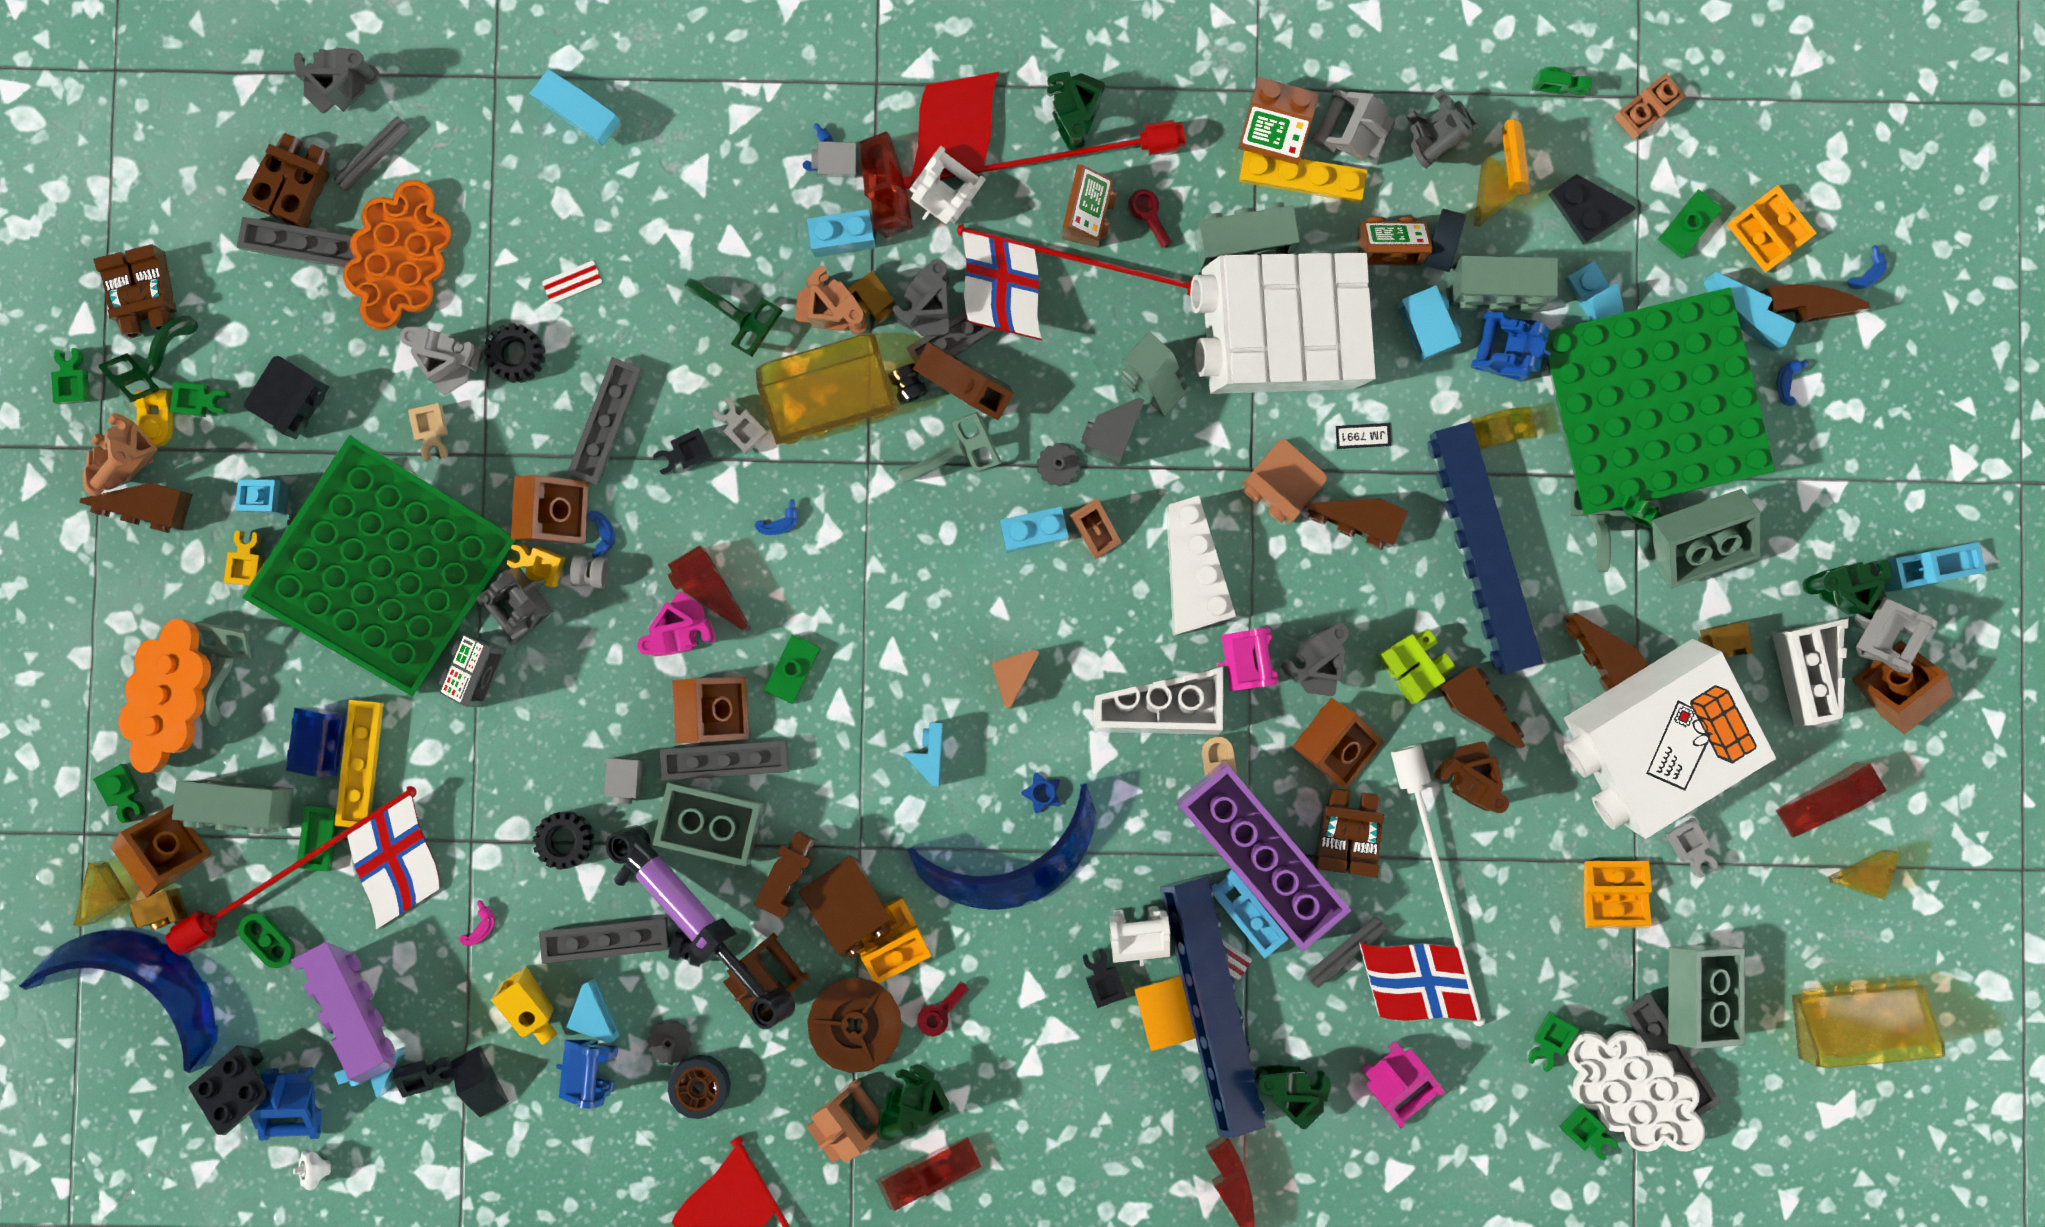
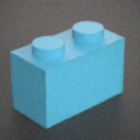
(841, 233)
(1429, 323)
(1034, 529)

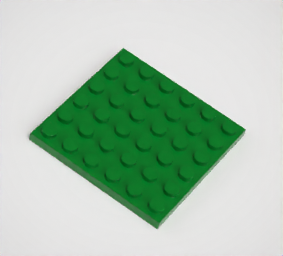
(1658, 401)
(379, 566)

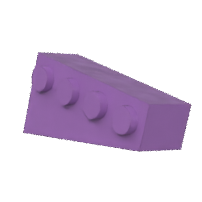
(347, 1010)

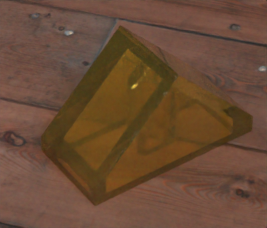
(1492, 191)
(1504, 427)
(1870, 875)
(100, 894)

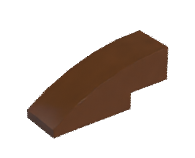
(1813, 302)

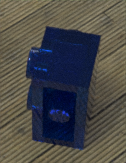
(315, 741)

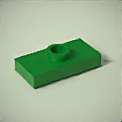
(1690, 223)
(792, 669)

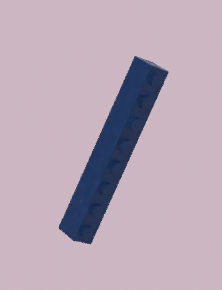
(1485, 548)
(1213, 1007)

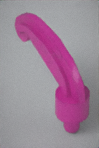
(482, 929)

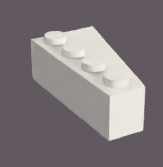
(1195, 572)
(1170, 707)

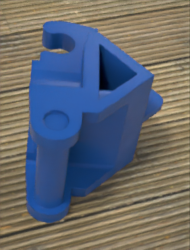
(1523, 349)
(579, 1073)
(289, 1097)

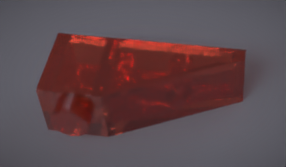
(702, 581)
(1831, 798)

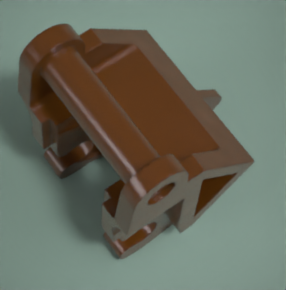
(1475, 777)
(754, 965)

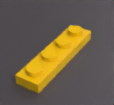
(1306, 177)
(359, 762)

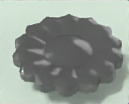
(1058, 464)
(669, 1042)

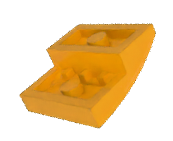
(1516, 156)
(1771, 228)
(1617, 894)
(898, 949)
(1165, 1012)

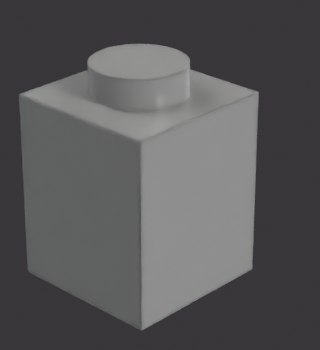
(834, 159)
(623, 779)

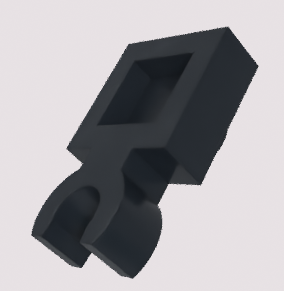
(688, 450)
(1104, 983)
(420, 1077)

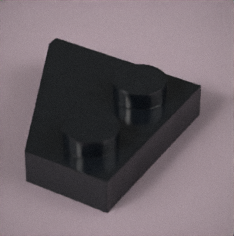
(1588, 207)

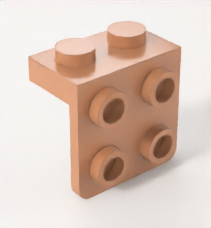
(1284, 482)

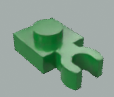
(1556, 81)
(70, 383)
(195, 399)
(1640, 512)
(118, 788)
(1554, 1036)
(1587, 1131)

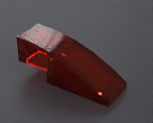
(885, 185)
(928, 1174)
(1233, 1181)

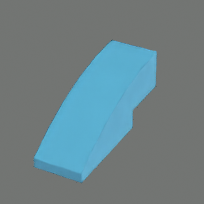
(575, 107)
(1753, 312)
(1935, 566)

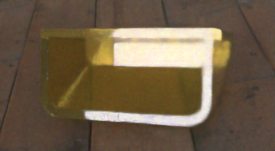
(825, 388)
(1866, 1025)

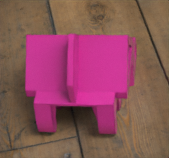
(676, 628)
(1241, 659)
(1397, 1078)

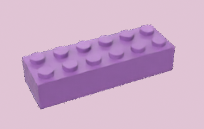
(1263, 856)

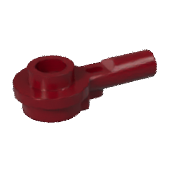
(1143, 207)
(934, 1018)

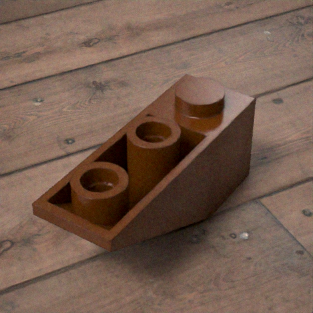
(964, 380)
(149, 502)
(1369, 518)
(1608, 653)
(1473, 701)

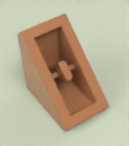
(1095, 528)
(1012, 674)

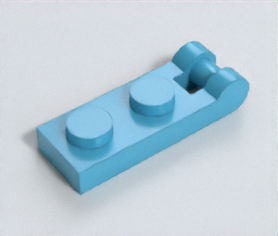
(1249, 915)

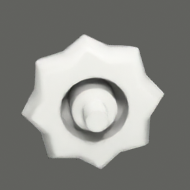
(311, 1169)

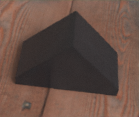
(477, 1082)

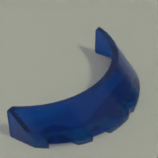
(1021, 885)
(154, 967)

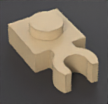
(428, 426)

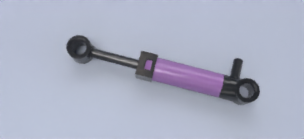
(708, 935)

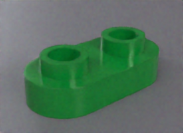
(265, 944)

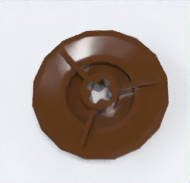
(854, 1049)

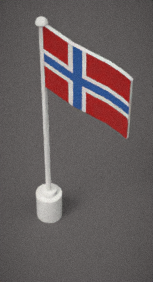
(1421, 978)

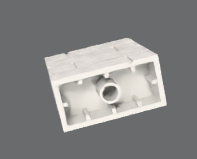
(1284, 322)

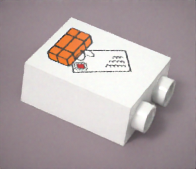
(1667, 739)

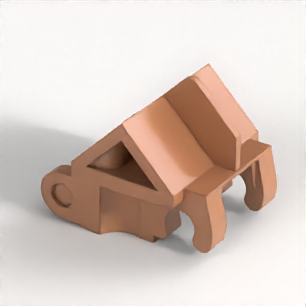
(829, 305)
(121, 456)
(838, 1131)

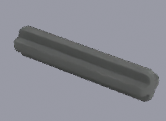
(371, 154)
(1346, 952)

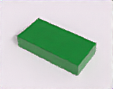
(316, 830)

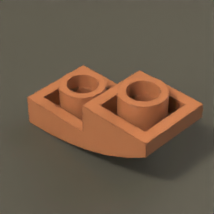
(1649, 106)

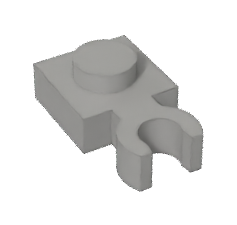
(742, 428)
(1689, 843)

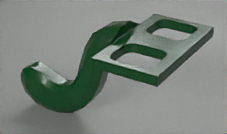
(745, 320)
(145, 370)

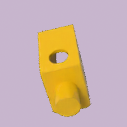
(518, 998)

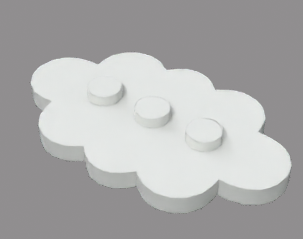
(1636, 1091)

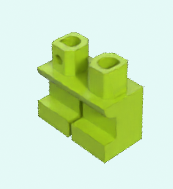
(1426, 673)

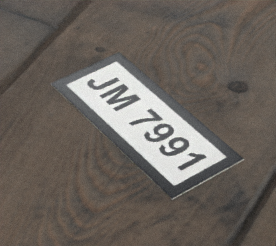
(1363, 436)

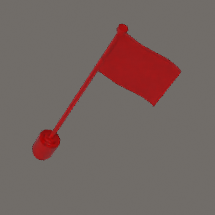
(960, 120)
(731, 1196)

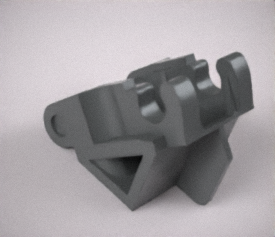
(334, 77)
(1441, 131)
(928, 301)
(524, 598)
(1320, 661)

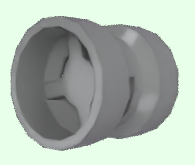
(589, 571)

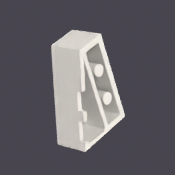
(1812, 671)

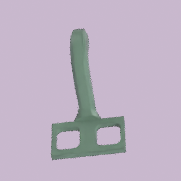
(962, 447)
(1601, 530)
(225, 657)

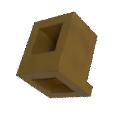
(873, 297)
(1728, 639)
(158, 910)

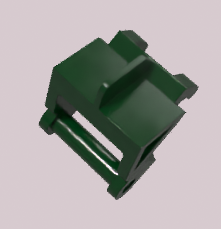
(1074, 105)
(1851, 587)
(1293, 1091)
(913, 1106)

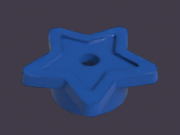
(1039, 784)

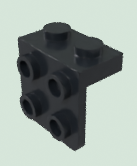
(286, 397)
(230, 1089)

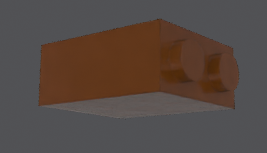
(848, 907)

